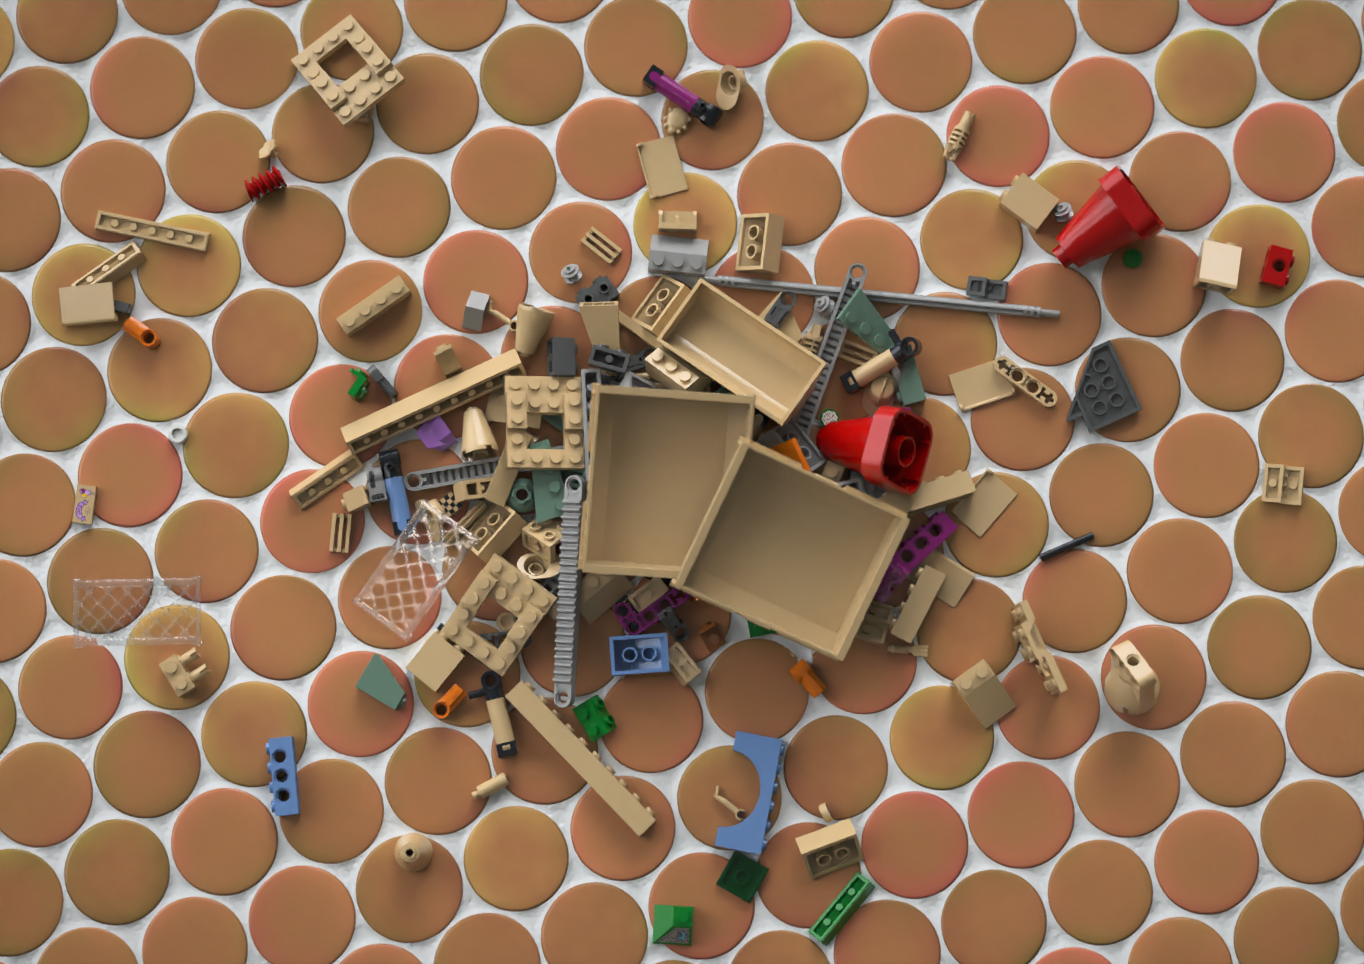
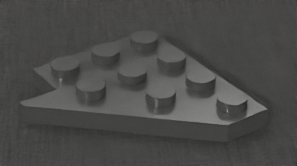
(1103, 391)

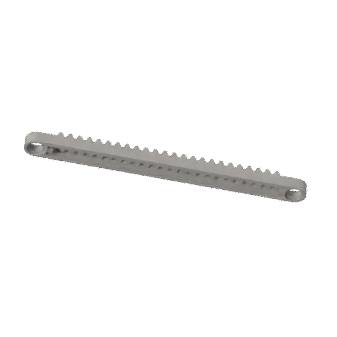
(830, 348)
(455, 473)
(568, 594)

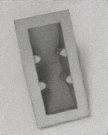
(475, 311)

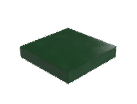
(742, 876)

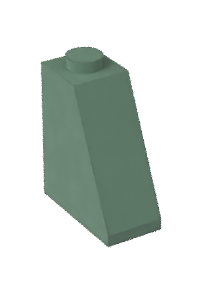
(381, 684)

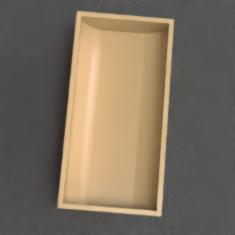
(742, 352)

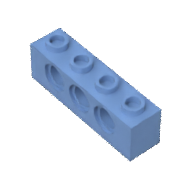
(292, 805)

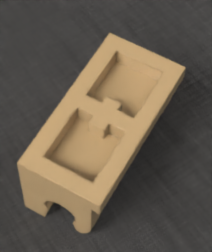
(677, 221)
(682, 665)

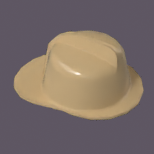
(730, 85)
(879, 393)
(433, 525)
(537, 567)

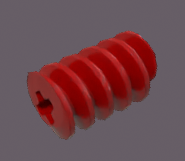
(264, 183)

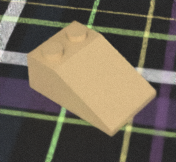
(983, 693)

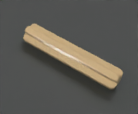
(467, 520)

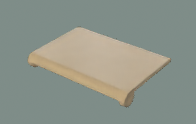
(661, 167)
(87, 304)
(980, 386)
(497, 410)
(986, 505)
(956, 578)

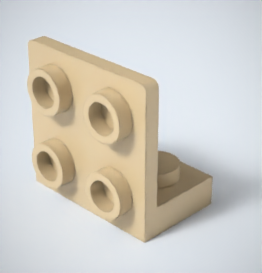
(543, 537)

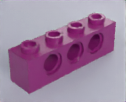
(946, 528)

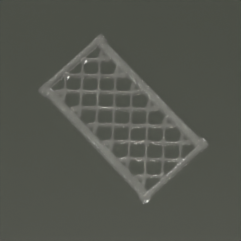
(78, 583)
(358, 599)

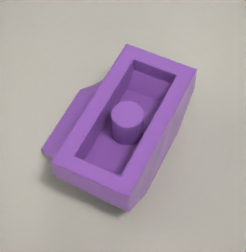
(436, 434)

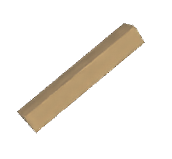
(114, 267)
(326, 479)
(503, 479)

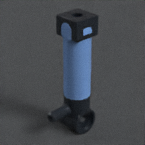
(395, 489)

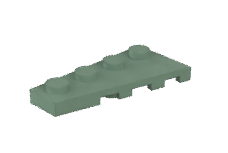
(866, 322)
(547, 490)

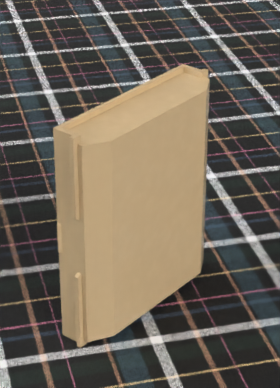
(654, 474)
(791, 550)

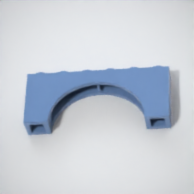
(764, 754)

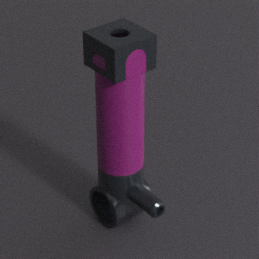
(705, 112)

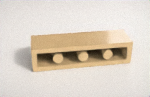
(374, 306)
(918, 603)

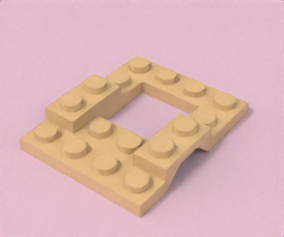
(363, 88)
(544, 397)
(512, 591)
(1034, 648)

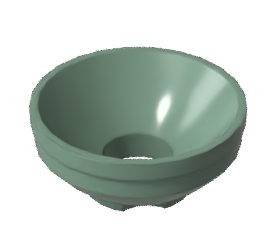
(522, 506)

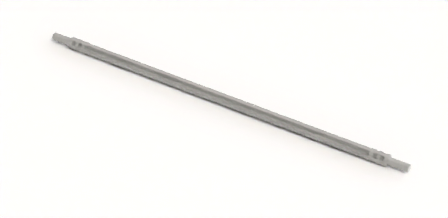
(884, 297)

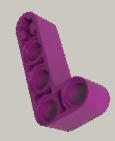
(654, 607)

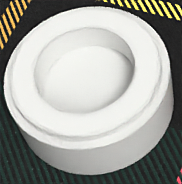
(178, 434)

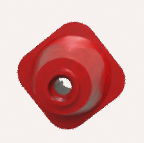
(1107, 222)
(883, 448)

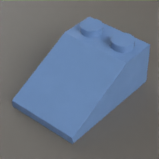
(639, 654)

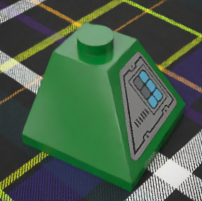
(672, 924)

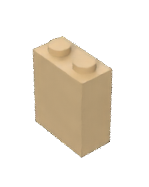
(1028, 202)
(436, 661)

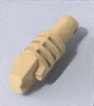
(958, 137)
(813, 340)

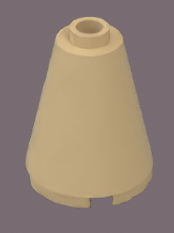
(531, 327)
(477, 436)
(422, 852)

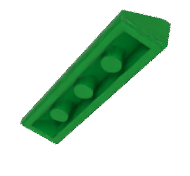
(842, 909)

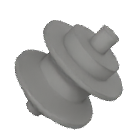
(1063, 212)
(571, 273)
(824, 306)

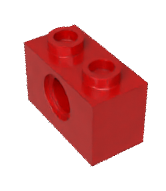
(1269, 275)

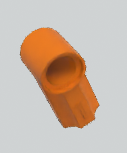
(141, 332)
(805, 675)
(450, 701)

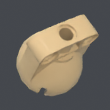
(1130, 681)

